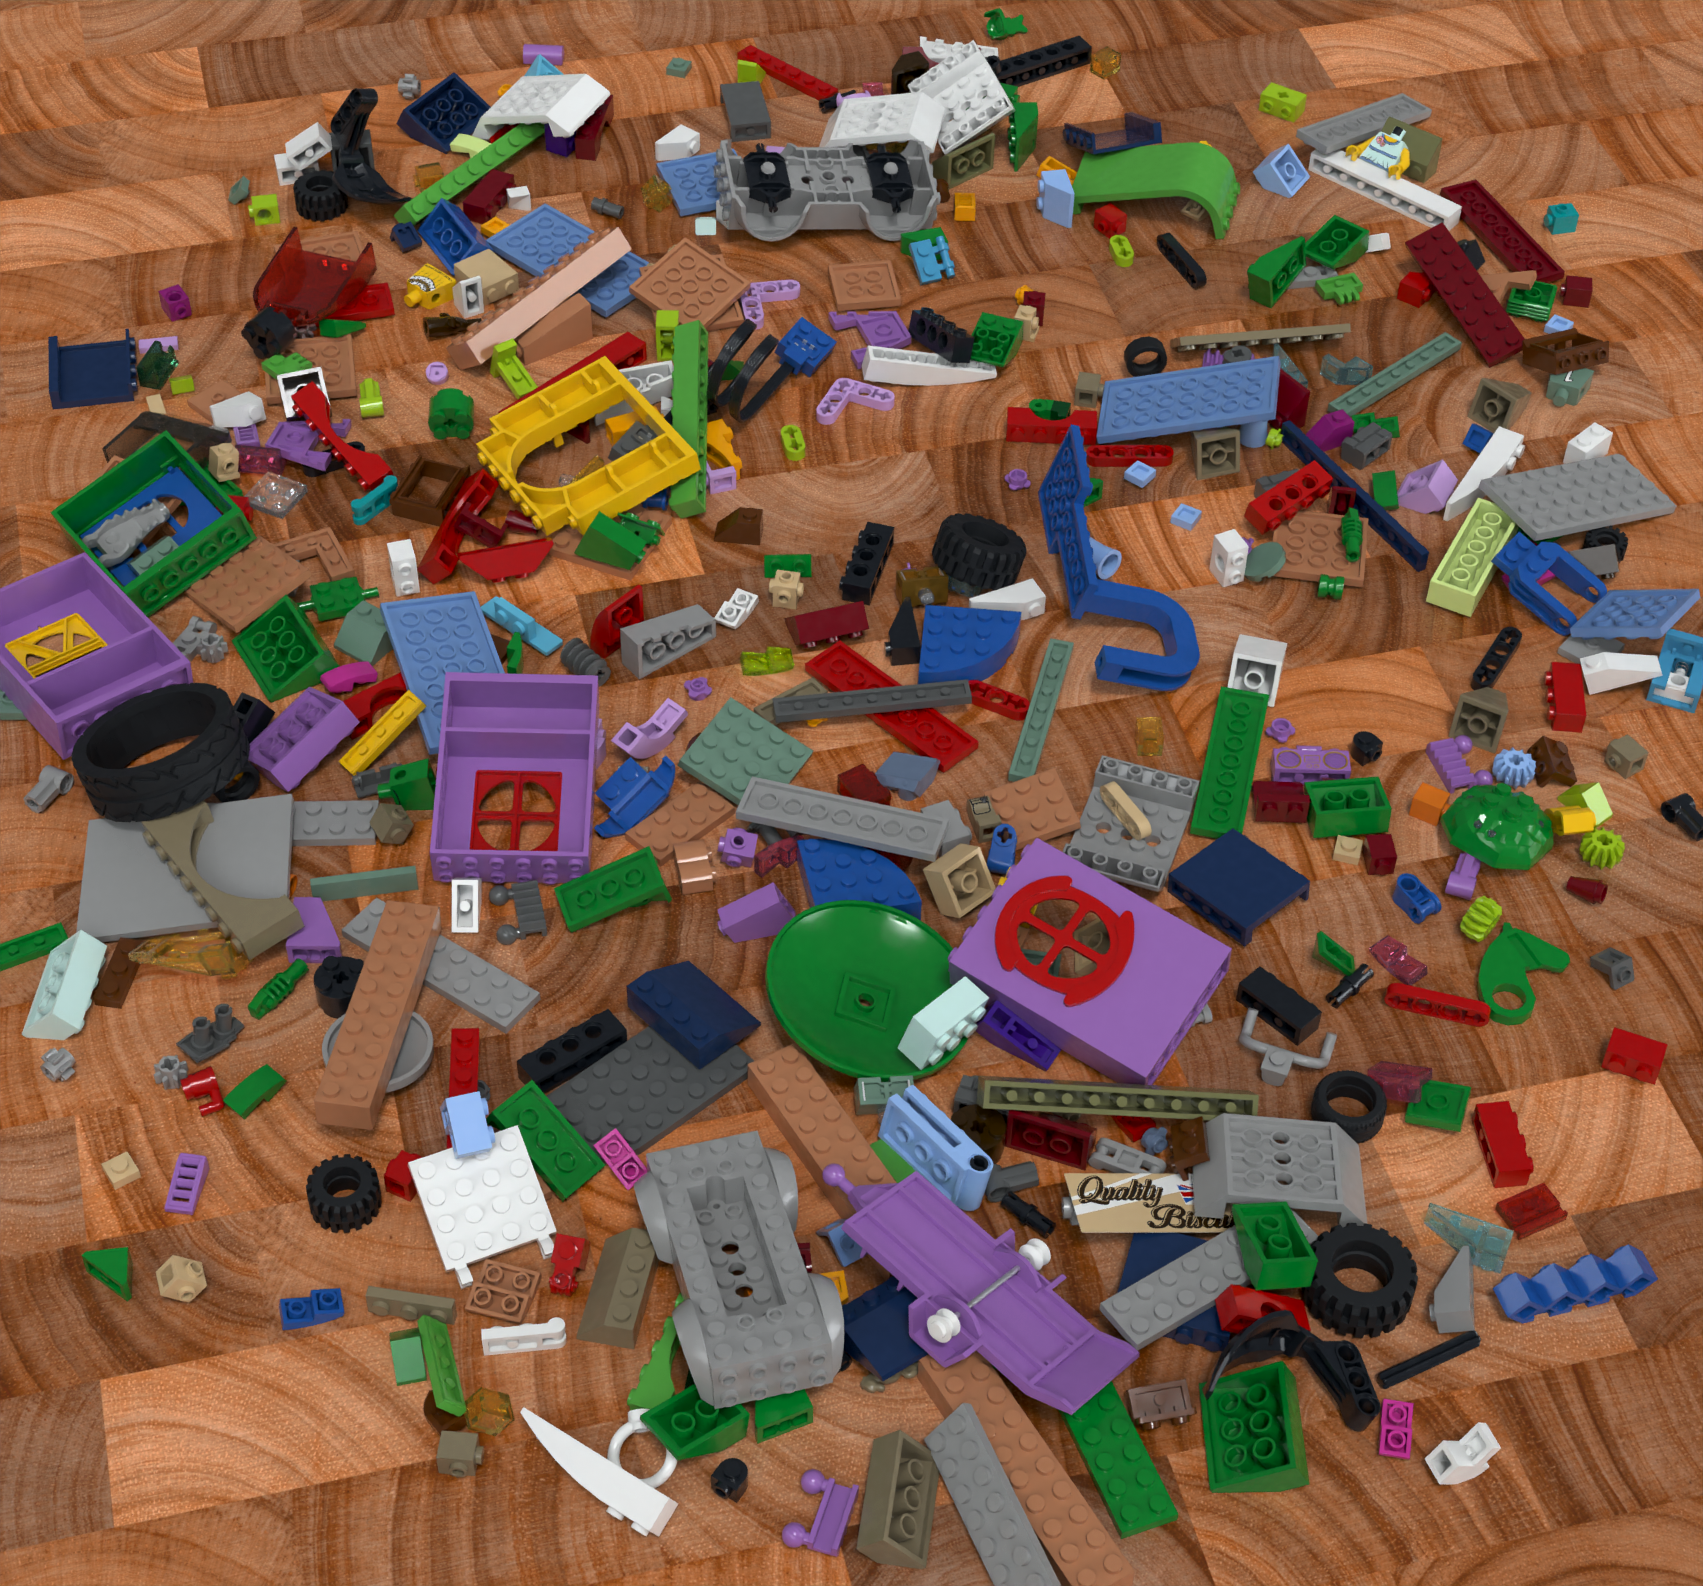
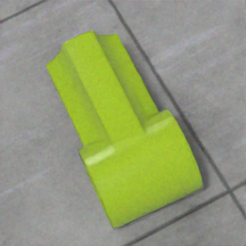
(370, 401)

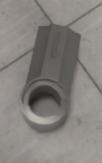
(1010, 1179)

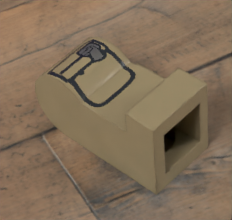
(982, 817)

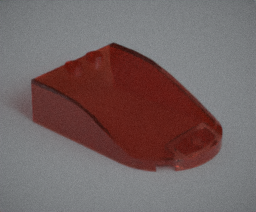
(311, 284)

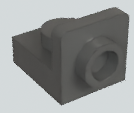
(1616, 965)

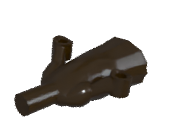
(445, 325)

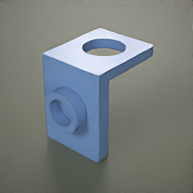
(844, 1246)

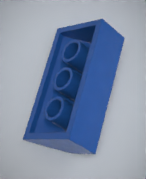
(451, 234)

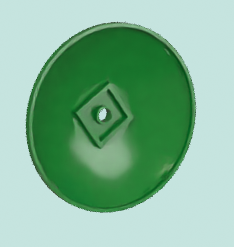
(853, 953)

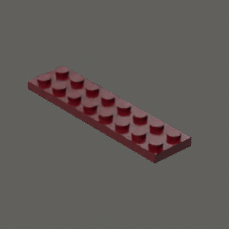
(1501, 231)
(1466, 294)

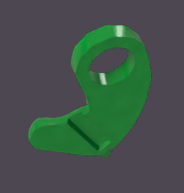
(1506, 967)

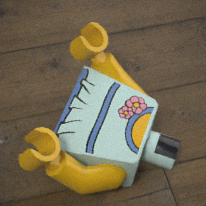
(1384, 152)

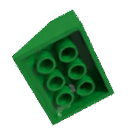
(284, 650)
(1254, 1432)

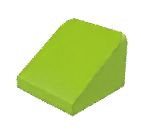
(181, 384)

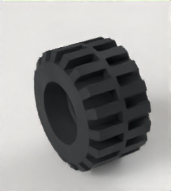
(319, 196)
(347, 1211)

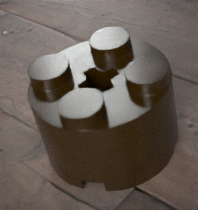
(984, 1128)

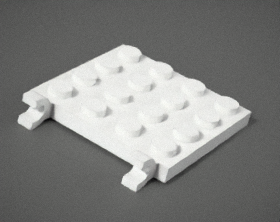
(483, 1203)

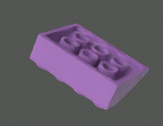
(301, 738)

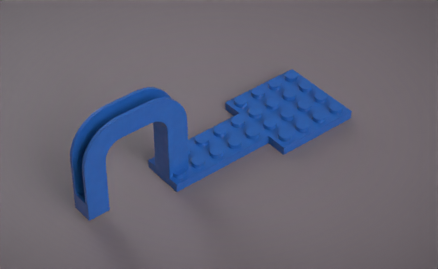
(1066, 531)

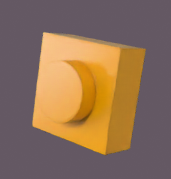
(493, 226)

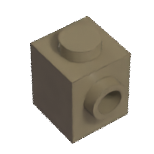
(1088, 390)
(1626, 756)
(391, 823)
(459, 1453)

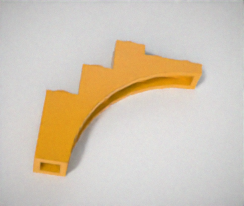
(718, 439)

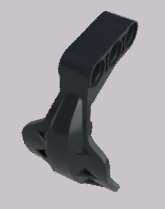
(353, 175)
(1334, 1362)

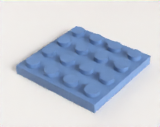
(691, 182)
(1635, 613)

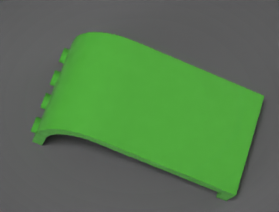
(1161, 171)

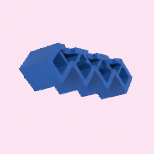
(1586, 1282)

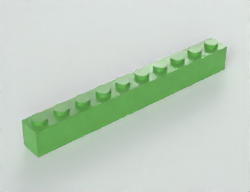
(470, 172)
(690, 413)

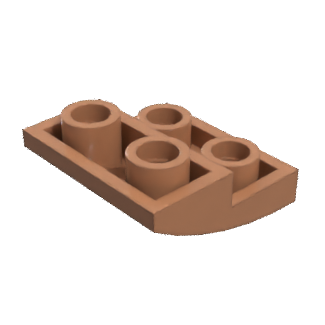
(503, 1291)

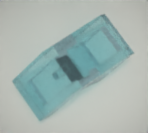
(1350, 373)

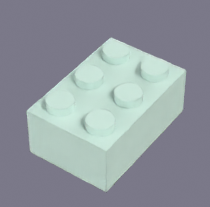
(943, 1023)

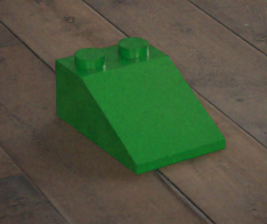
(1337, 243)
(1276, 271)
(1273, 1246)
(694, 1427)

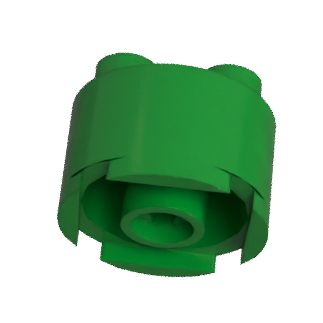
(451, 414)

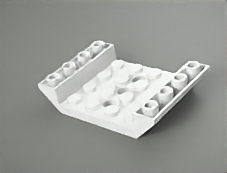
(960, 84)
(551, 99)
(885, 120)

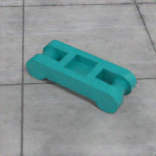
(374, 501)

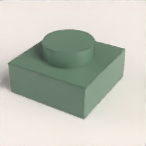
(679, 67)
(239, 190)

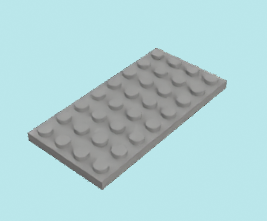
(1577, 496)

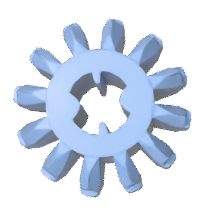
(1514, 768)

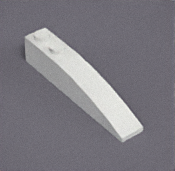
(920, 368)
(1494, 461)
(605, 1480)

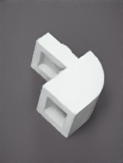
(1463, 1459)

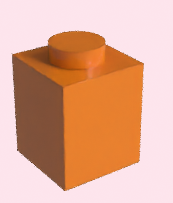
(1429, 804)

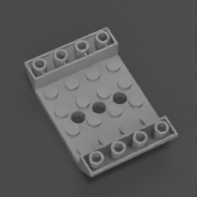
(1163, 800)
(1243, 1168)

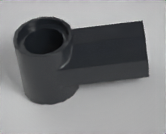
(1684, 812)

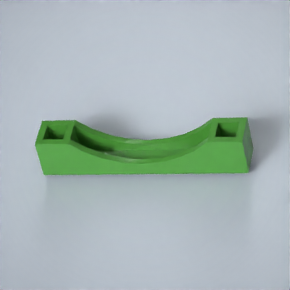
(655, 1377)

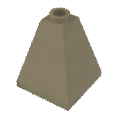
(1498, 404)
(1215, 452)
(1481, 717)

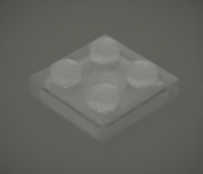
(276, 494)

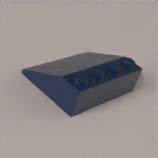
(443, 114)
(690, 1011)
(879, 1330)

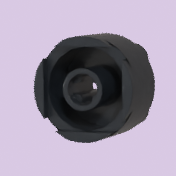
(268, 333)
(335, 983)

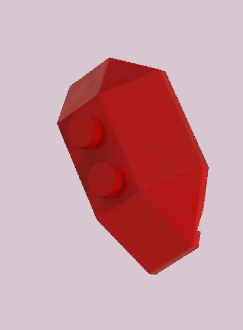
(508, 559)

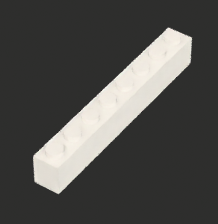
(1393, 193)

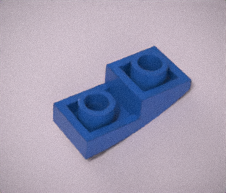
(309, 1311)

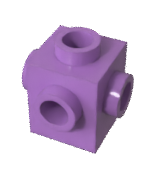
(737, 847)

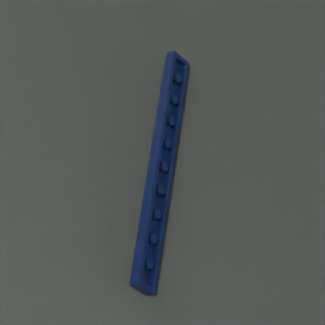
(1367, 507)

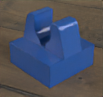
(1477, 438)

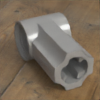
(50, 784)

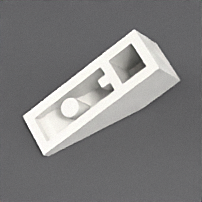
(1019, 597)
(1615, 670)

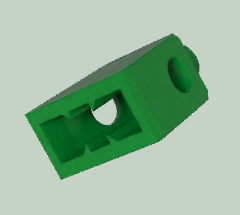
(411, 786)

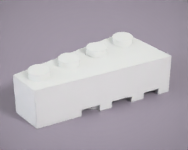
(650, 380)

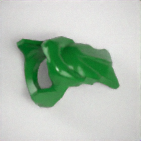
(1002, 27)

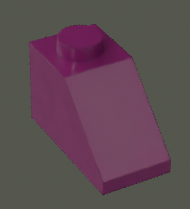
(1331, 430)

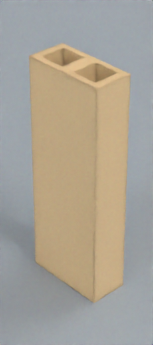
(155, 403)

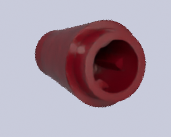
(520, 523)
(1588, 889)

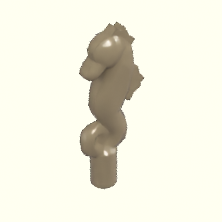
(872, 1383)

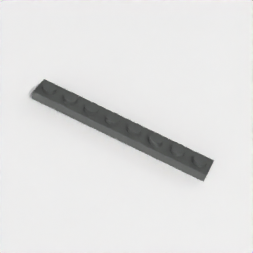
(872, 701)

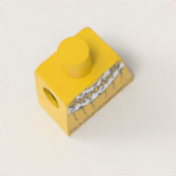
(429, 288)

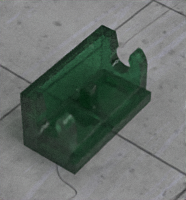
(156, 366)

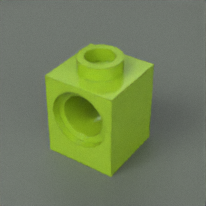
(264, 209)

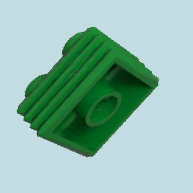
(1532, 303)

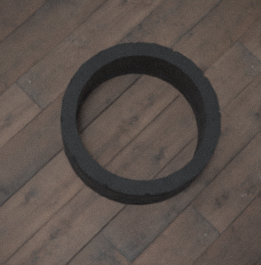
(170, 782)

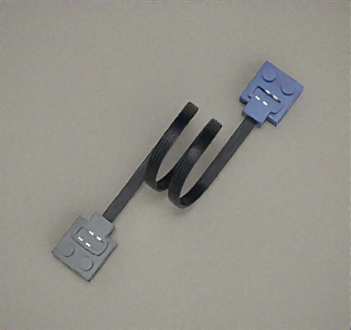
(800, 350)

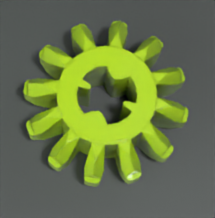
(1602, 848)
(1481, 918)

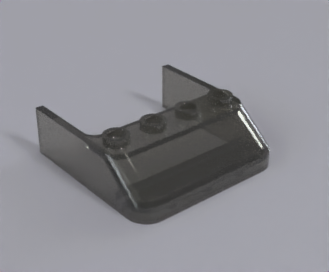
(150, 423)

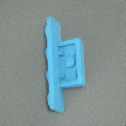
(518, 621)

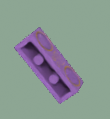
(1309, 764)

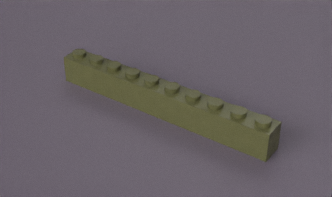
(1112, 1098)

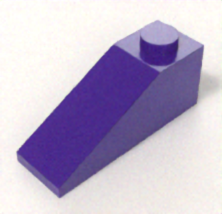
(1016, 1036)

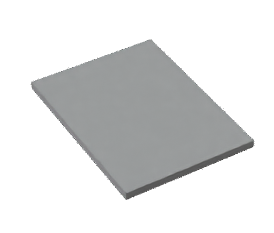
(137, 896)

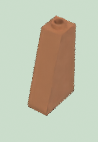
(556, 331)

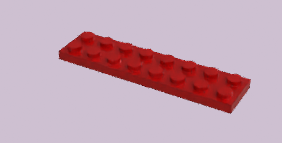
(919, 729)

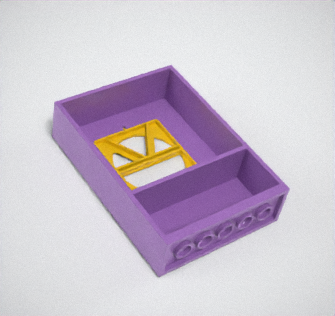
(86, 602)

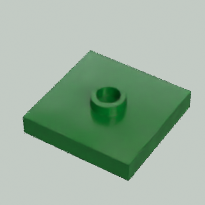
(1441, 1106)

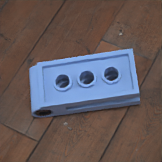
(936, 1148)

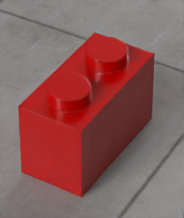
(1634, 1056)

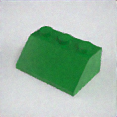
(1347, 807)

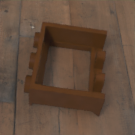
(1584, 352)
(423, 511)

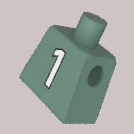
(1569, 386)

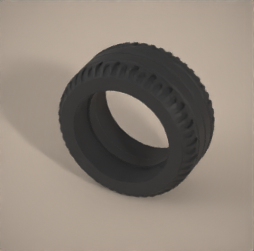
(1355, 1086)

